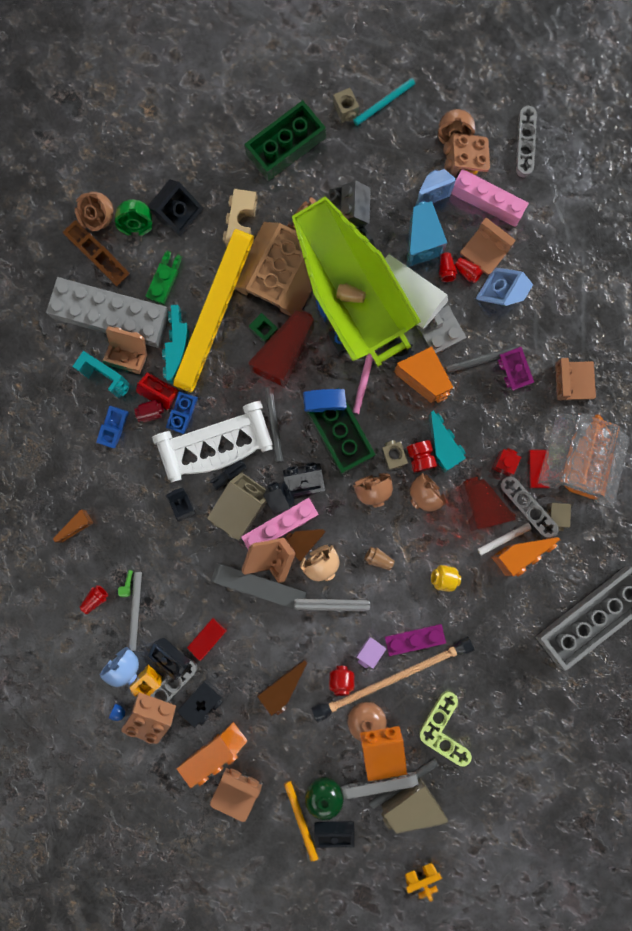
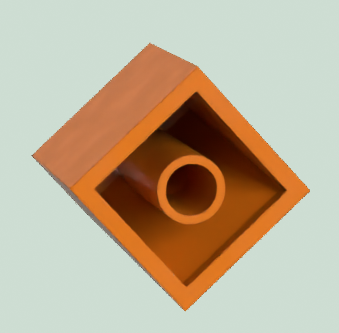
(425, 375)

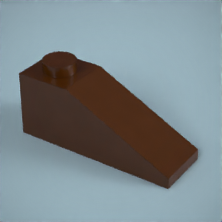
(279, 692)

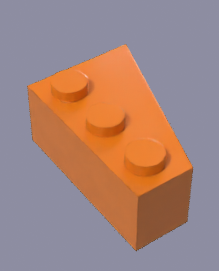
(212, 756)

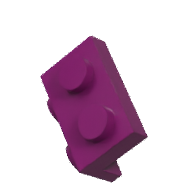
(516, 368)

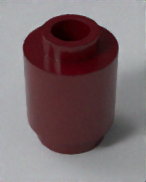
(149, 411)

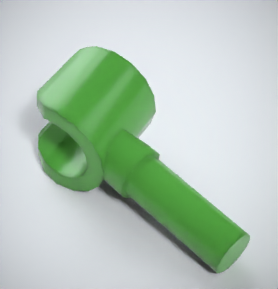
(125, 591)

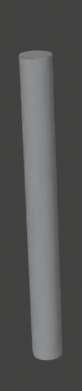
(135, 611)

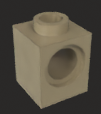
(344, 98)
(394, 463)
(560, 514)

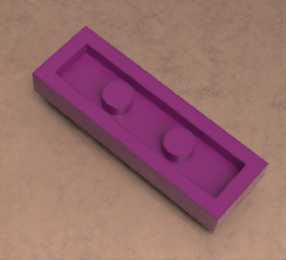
(415, 639)

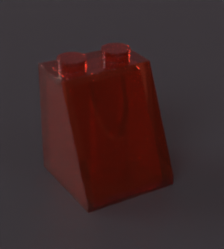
(483, 505)

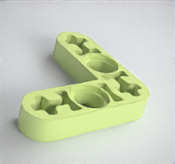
(438, 736)

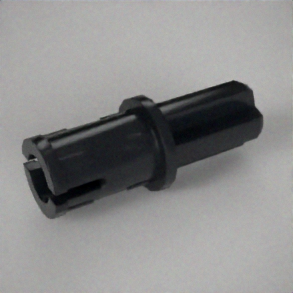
(228, 474)

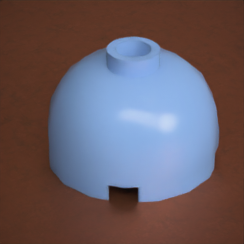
(121, 669)

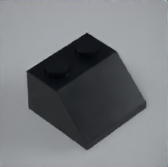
(175, 207)

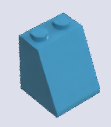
(425, 235)

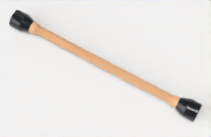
(323, 711)

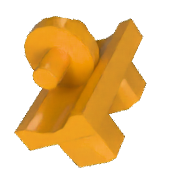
(431, 877)

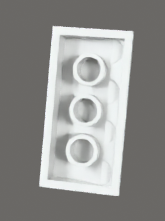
(423, 295)

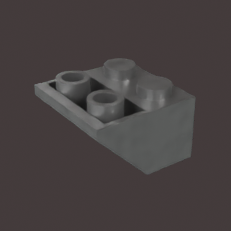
(352, 201)

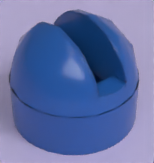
(117, 713)

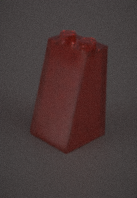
(282, 351)

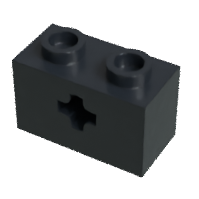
(190, 709)

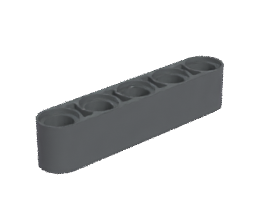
(256, 586)

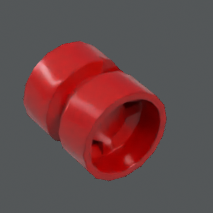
(421, 454)

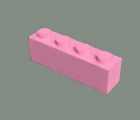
(489, 198)
(282, 524)

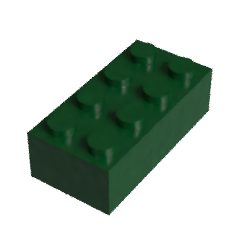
(285, 140)
(342, 438)

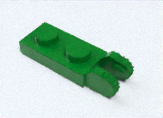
(163, 279)

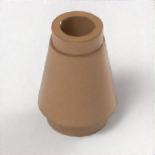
(348, 293)
(378, 558)

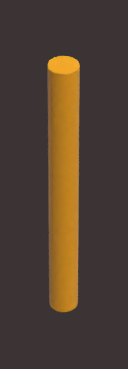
(301, 821)

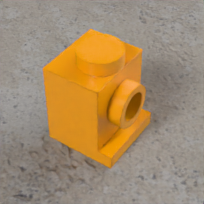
(152, 679)

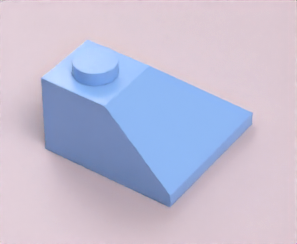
(436, 186)
(505, 287)

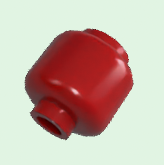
(341, 681)

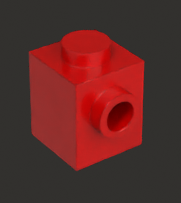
(506, 462)

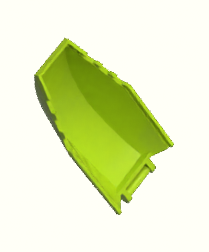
(341, 255)

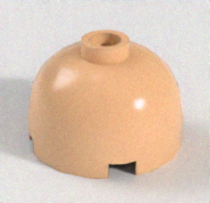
(322, 564)

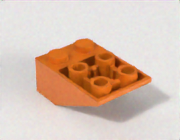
(515, 557)

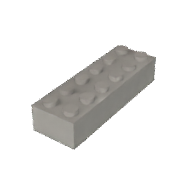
(101, 309)
(589, 621)

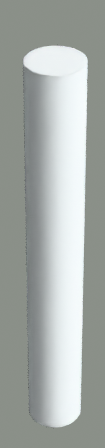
(503, 539)

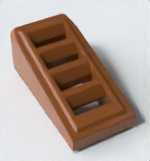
(74, 526)

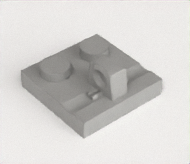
(442, 331)

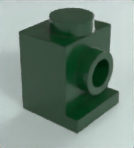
(262, 323)

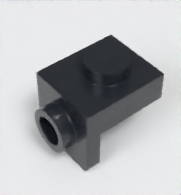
(180, 504)

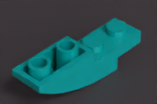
(176, 349)

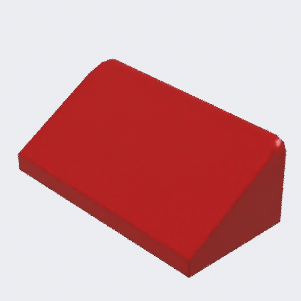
(156, 389)
(206, 639)

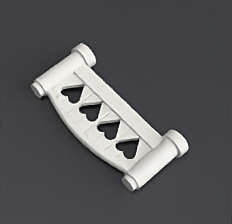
(173, 449)

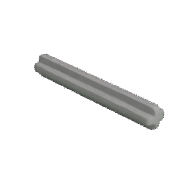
(331, 605)

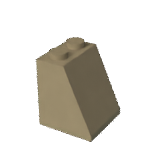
(238, 506)
(412, 809)

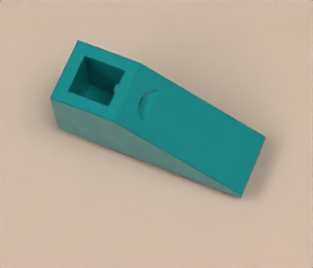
(444, 447)

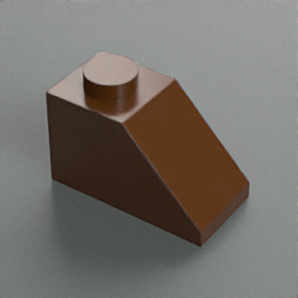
(304, 541)

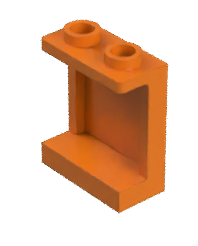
(383, 753)

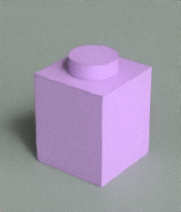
(370, 653)

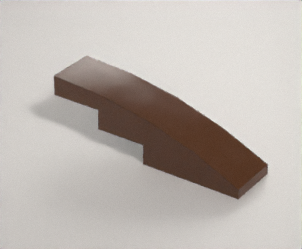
(96, 253)

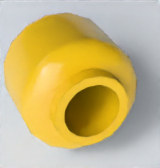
(445, 578)

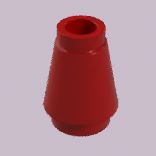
(447, 268)
(469, 270)
(93, 599)

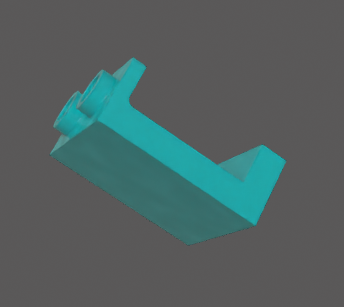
(87, 364)

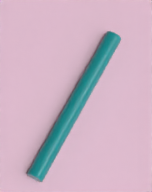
(383, 102)

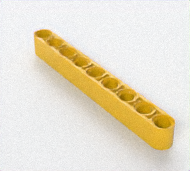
(213, 310)

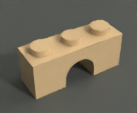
(242, 204)

